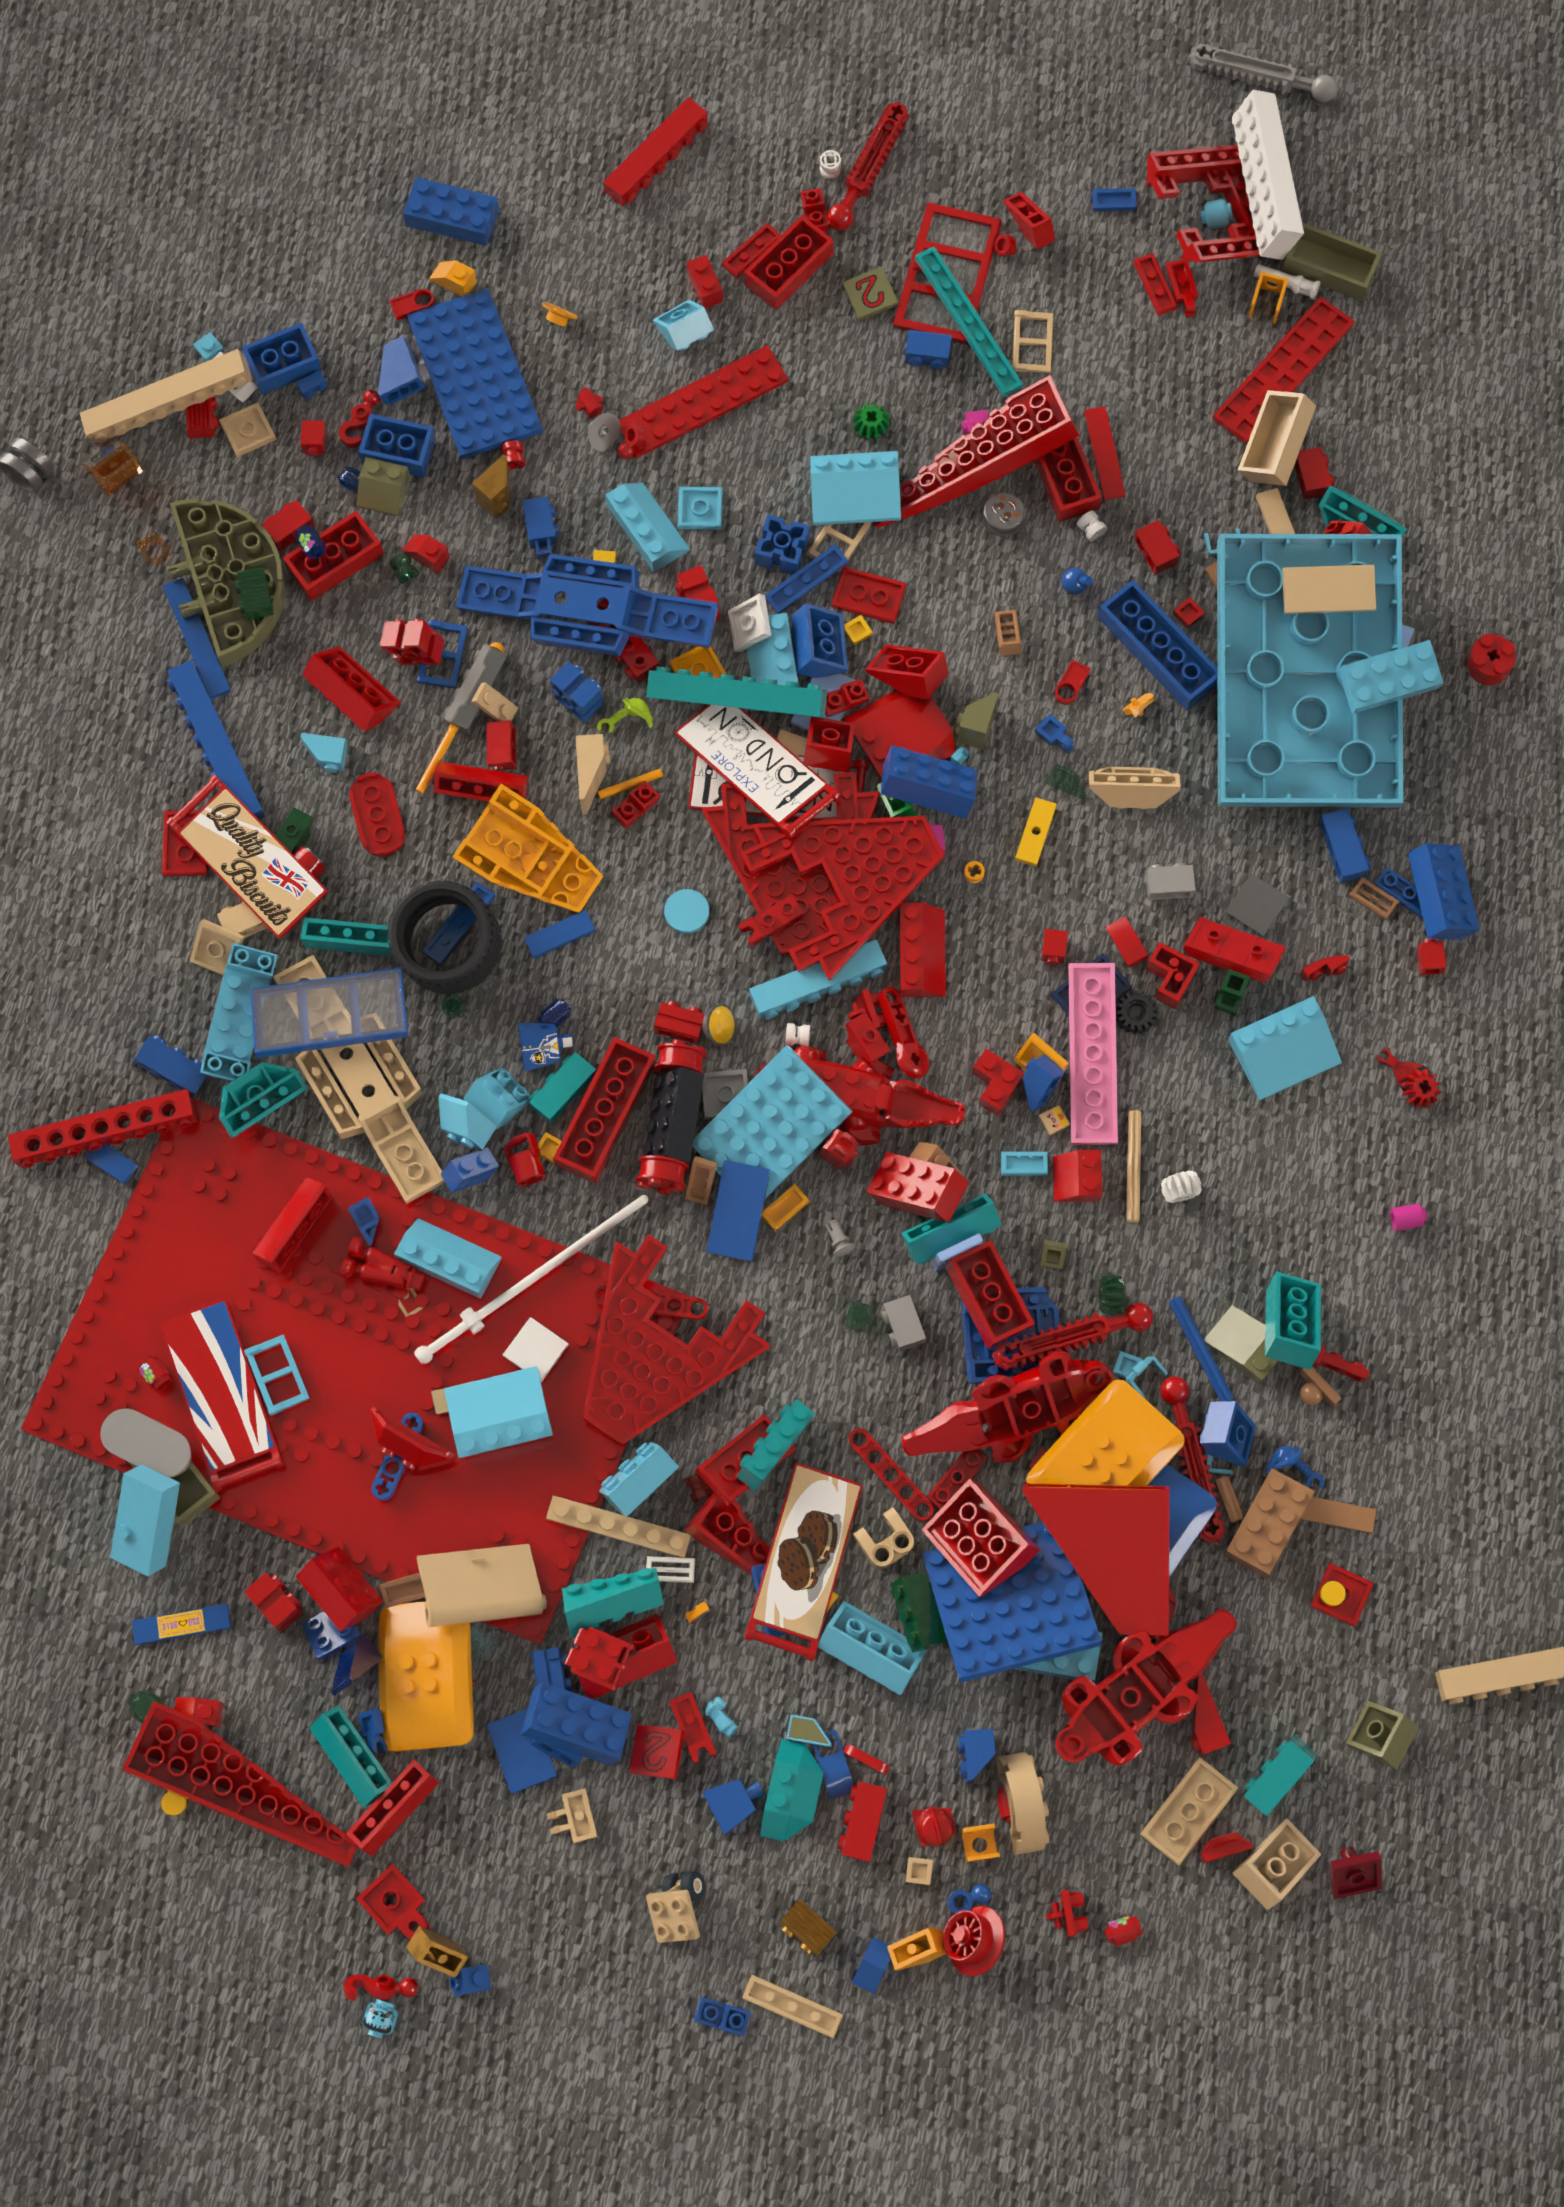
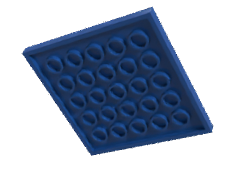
(1019, 1622)

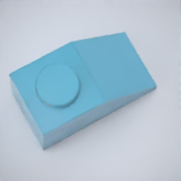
(326, 750)

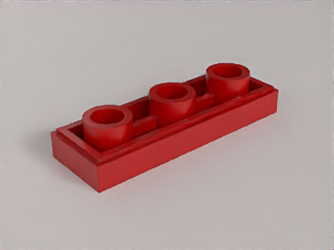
(967, 1466)

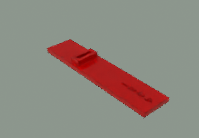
(1104, 453)

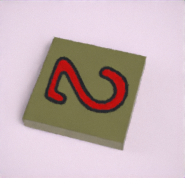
(870, 293)

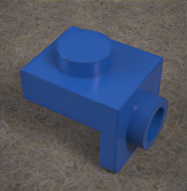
(471, 1980)

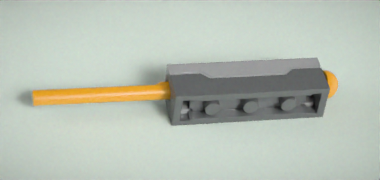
(463, 714)

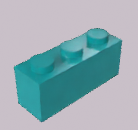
(562, 1088)

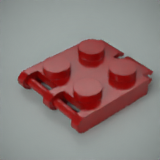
(598, 1657)

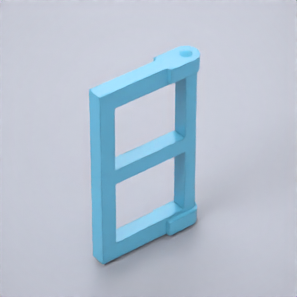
(274, 1409)

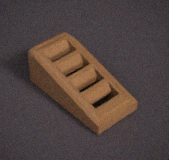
(1008, 646)

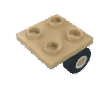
(673, 1909)

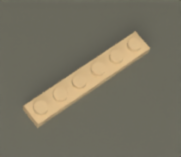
(618, 1527)

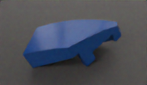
(365, 1218)

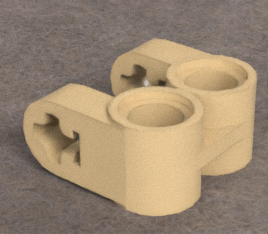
(888, 1545)

